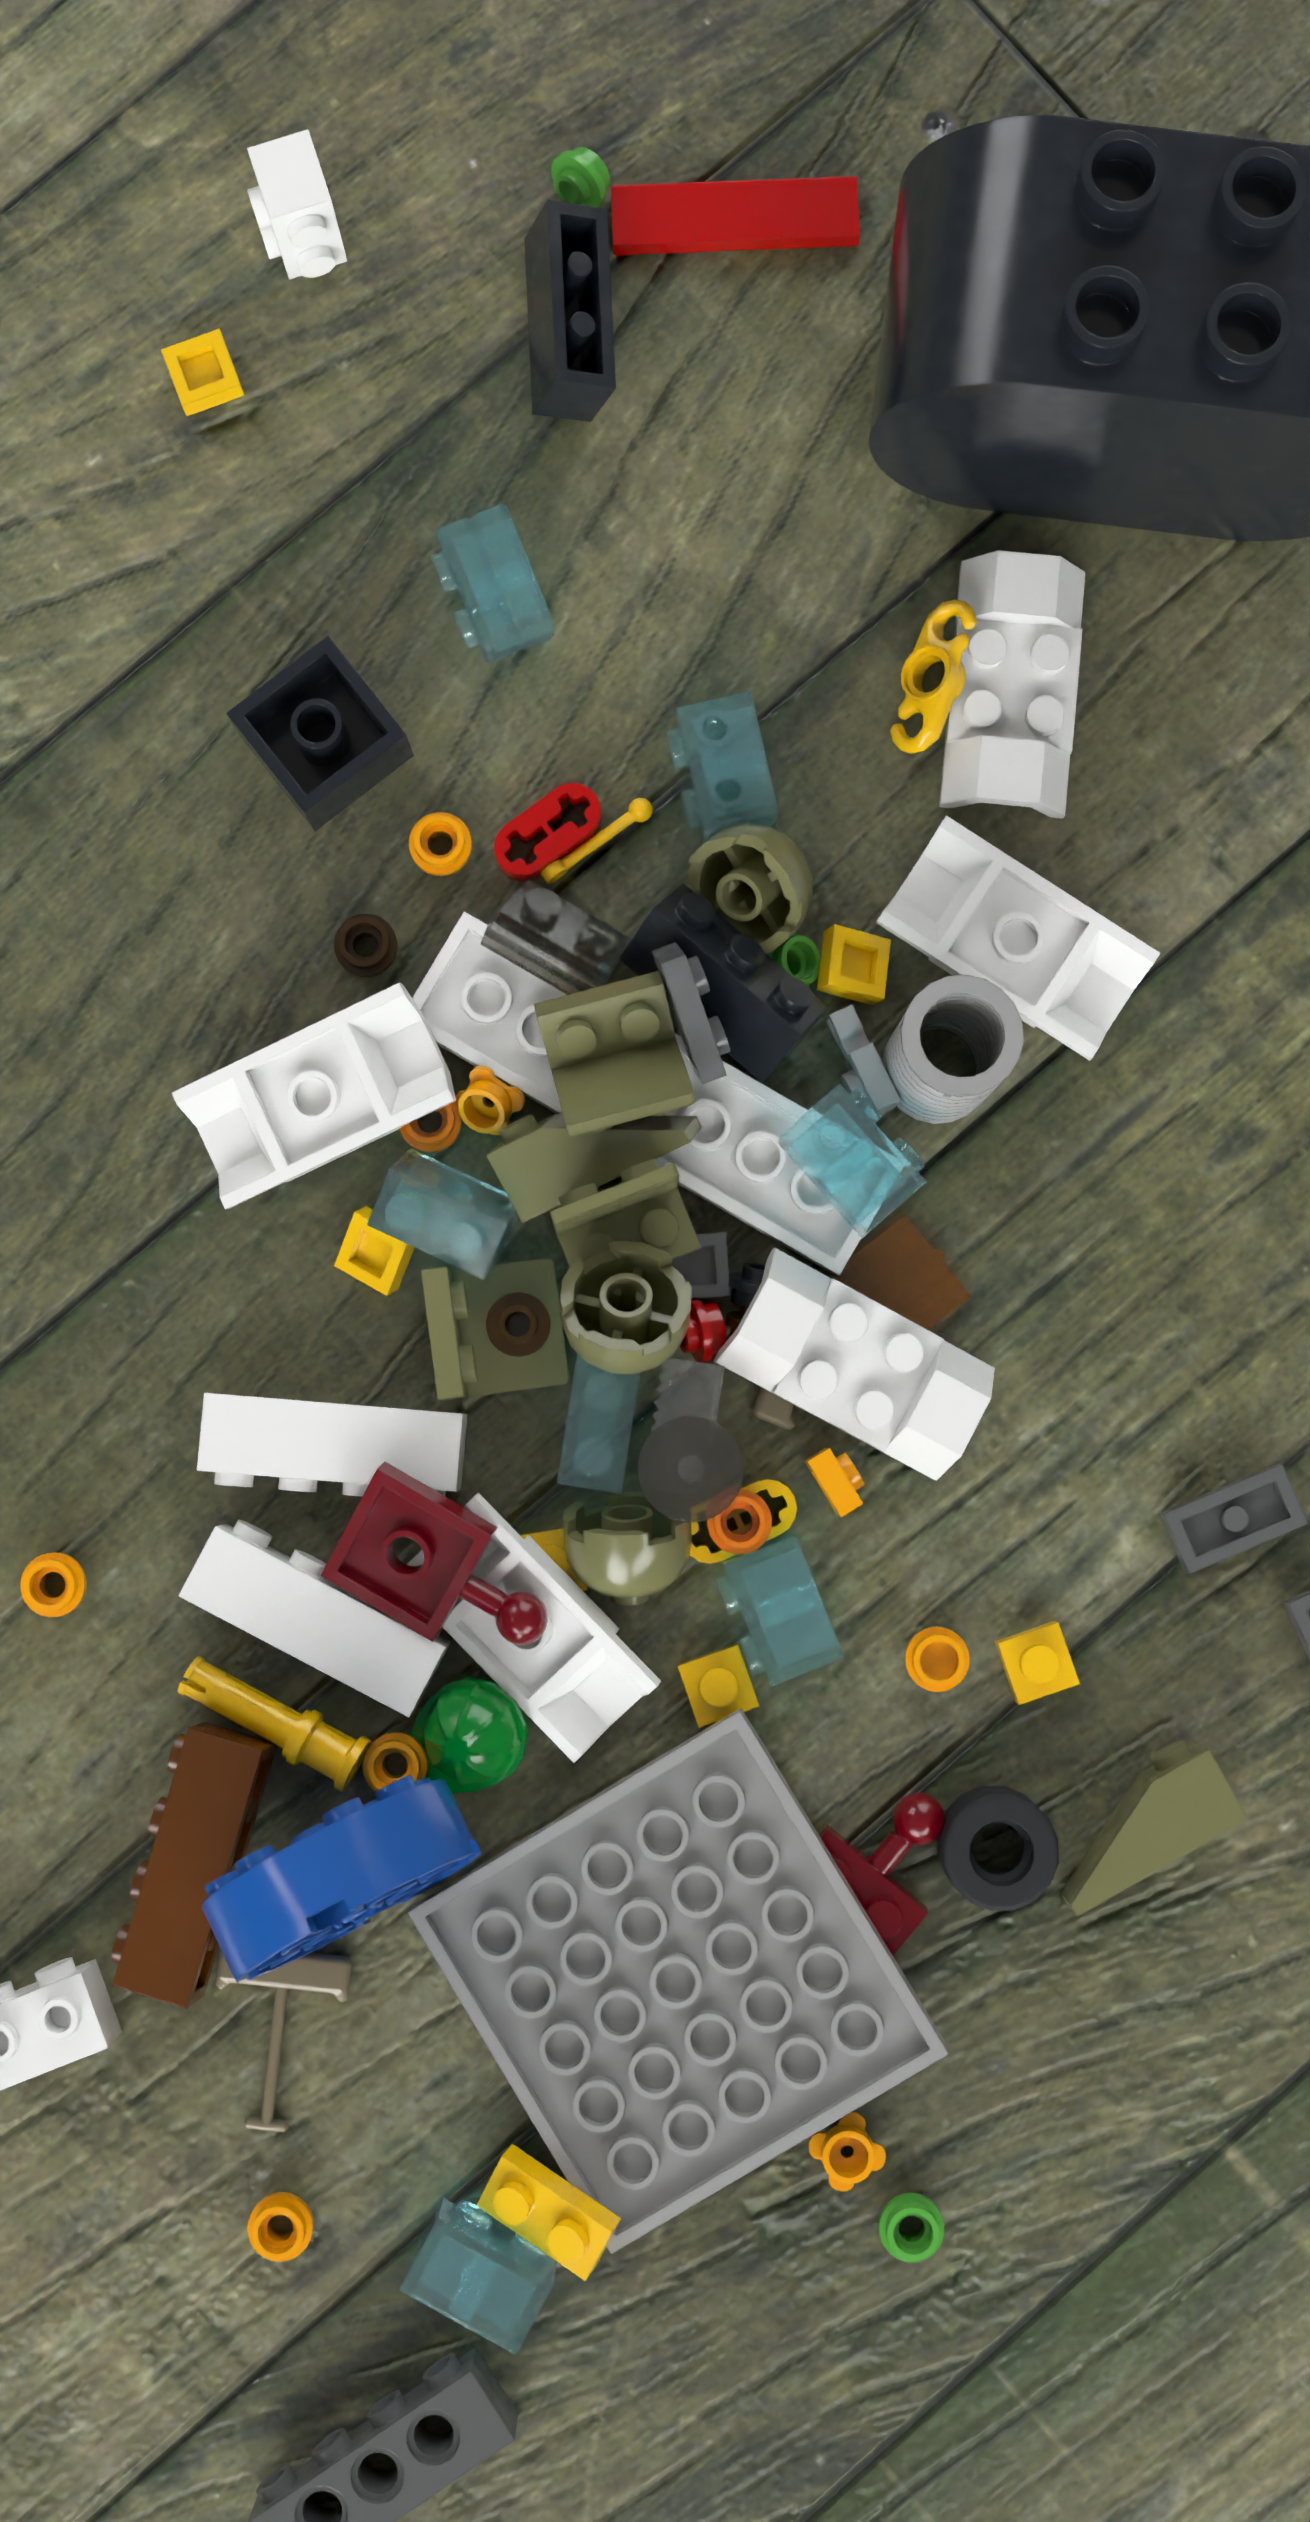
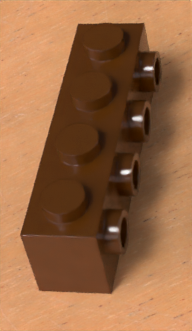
(198, 1838)

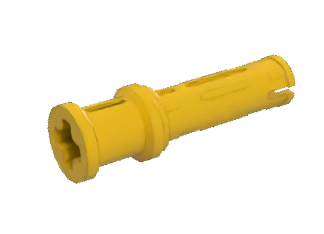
(300, 1735)

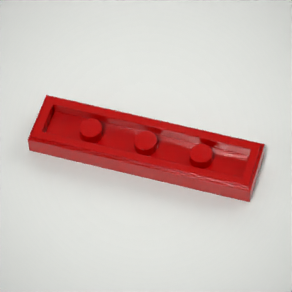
(735, 215)

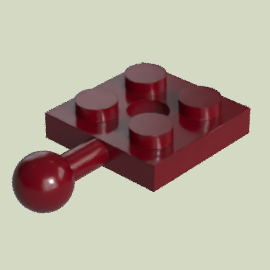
(452, 1547)
(891, 1908)

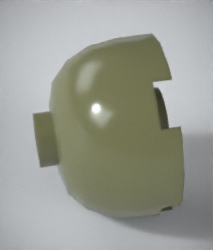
(754, 881)
(625, 1307)
(625, 1547)

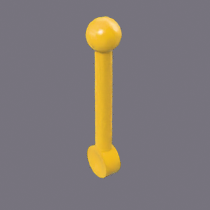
(638, 810)

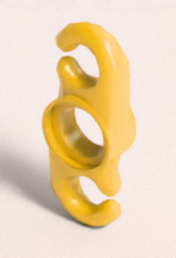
(928, 650)

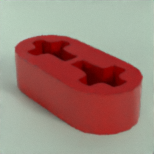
(539, 820)

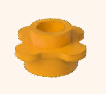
(478, 1111)
(849, 2170)

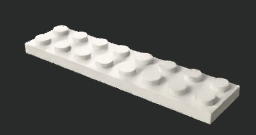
(487, 1017)

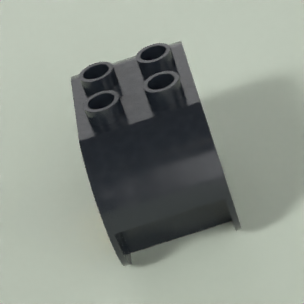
(1102, 328)

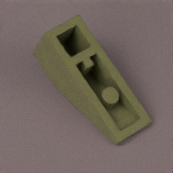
(544, 1162)
(1159, 1820)

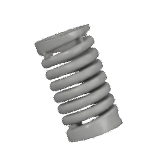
(977, 1014)

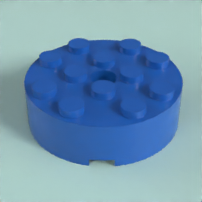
(337, 1875)

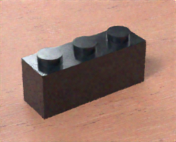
(569, 311)
(753, 996)

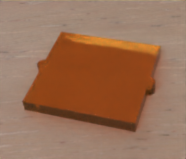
(905, 1276)

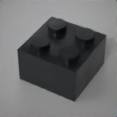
(321, 733)

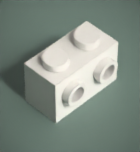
(295, 206)
(54, 2020)

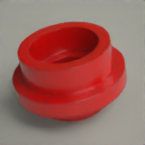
(706, 1331)

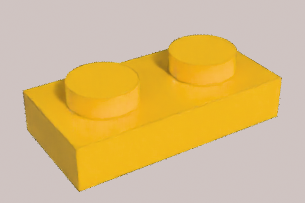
(548, 2212)

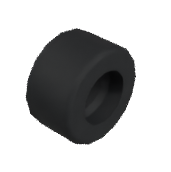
(1027, 1877)

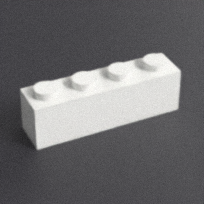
(327, 1443)
(311, 1617)

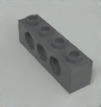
(426, 2462)

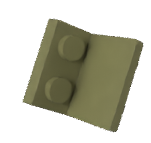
(614, 1054)
(639, 1209)
(461, 1351)

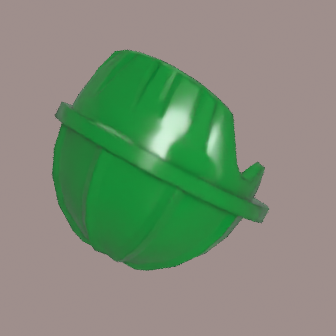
(471, 1734)

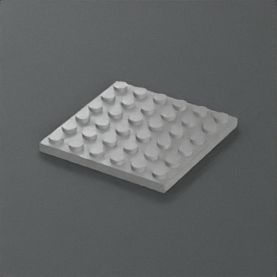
(678, 1979)

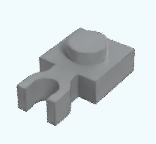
(862, 1061)

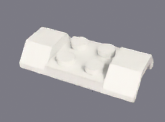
(1018, 703)
(1007, 924)
(318, 1094)
(859, 1366)
(577, 1671)

